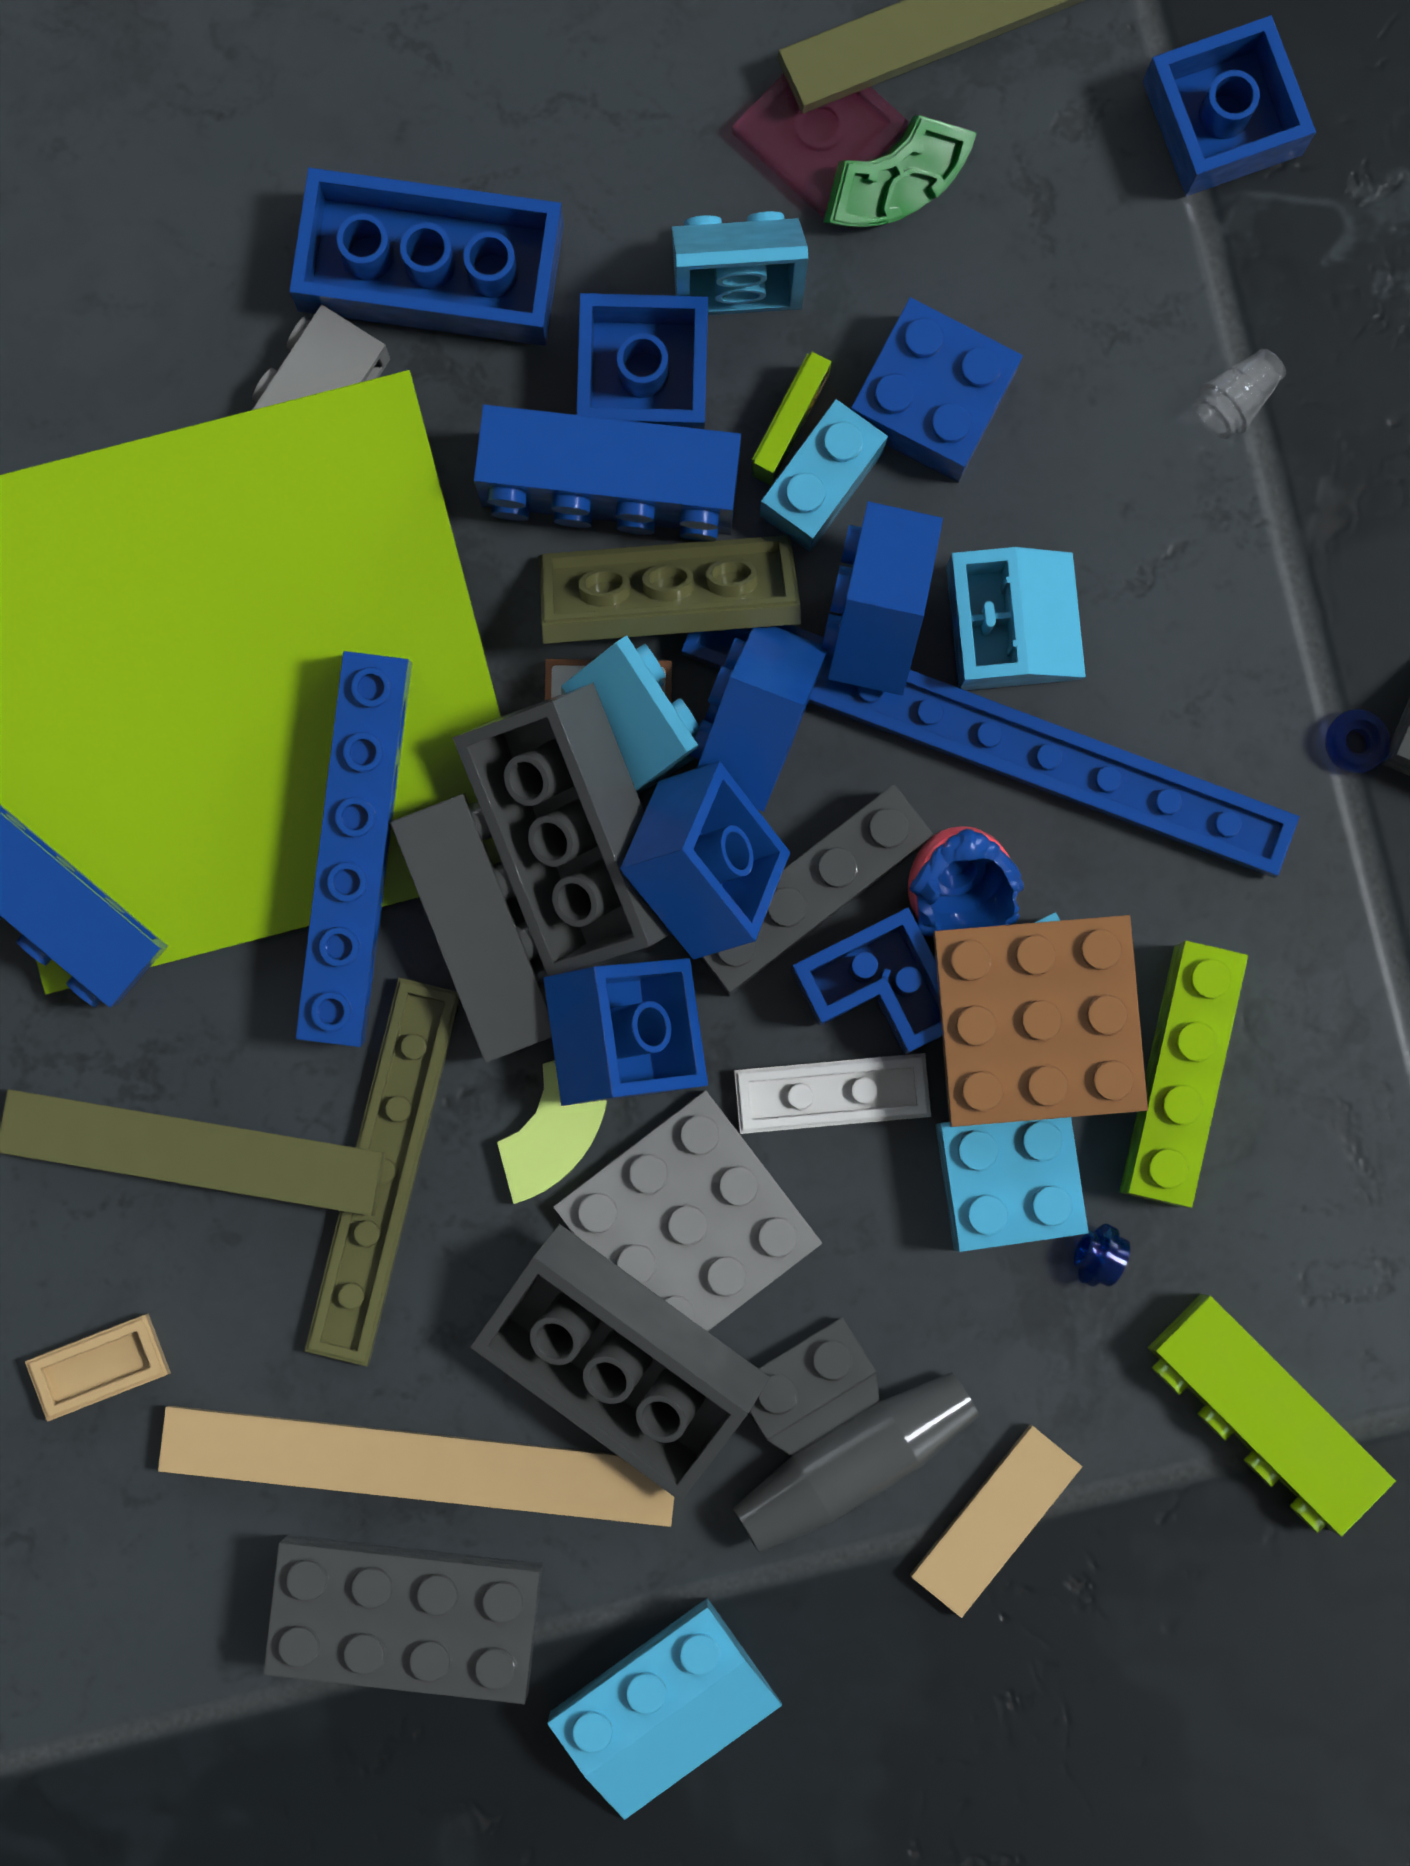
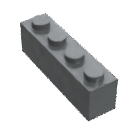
(825, 883)
(475, 925)

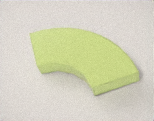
(549, 1142)

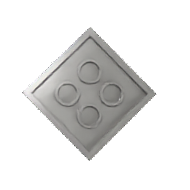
(692, 1215)

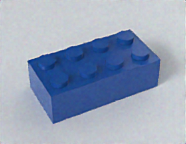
(427, 256)
(607, 472)

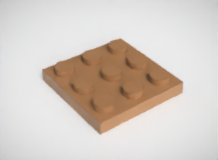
(1040, 1021)

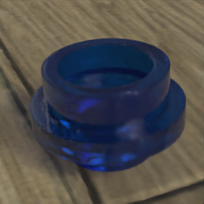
(1370, 727)
(1102, 1256)

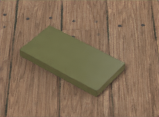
(668, 589)

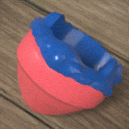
(963, 882)

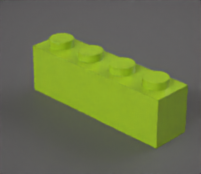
(1184, 1073)
(1271, 1415)

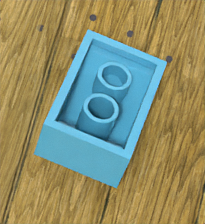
(741, 264)

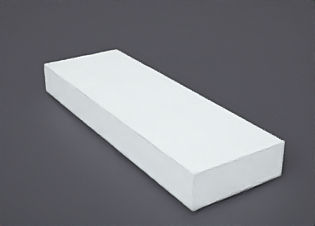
(832, 1093)

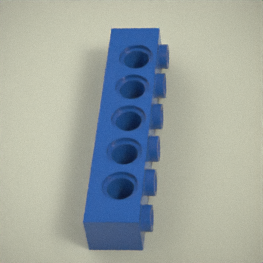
(353, 849)

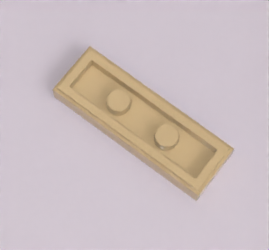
(995, 1520)

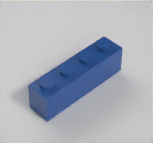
(70, 918)

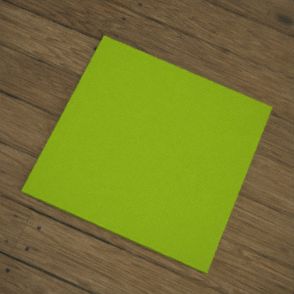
(186, 643)

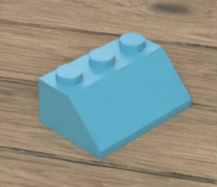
(663, 1710)

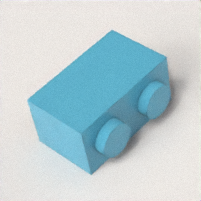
(823, 475)

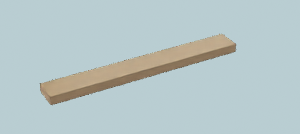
(410, 1465)

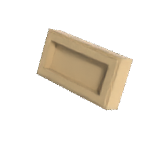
(97, 1367)

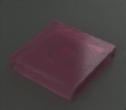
(809, 145)

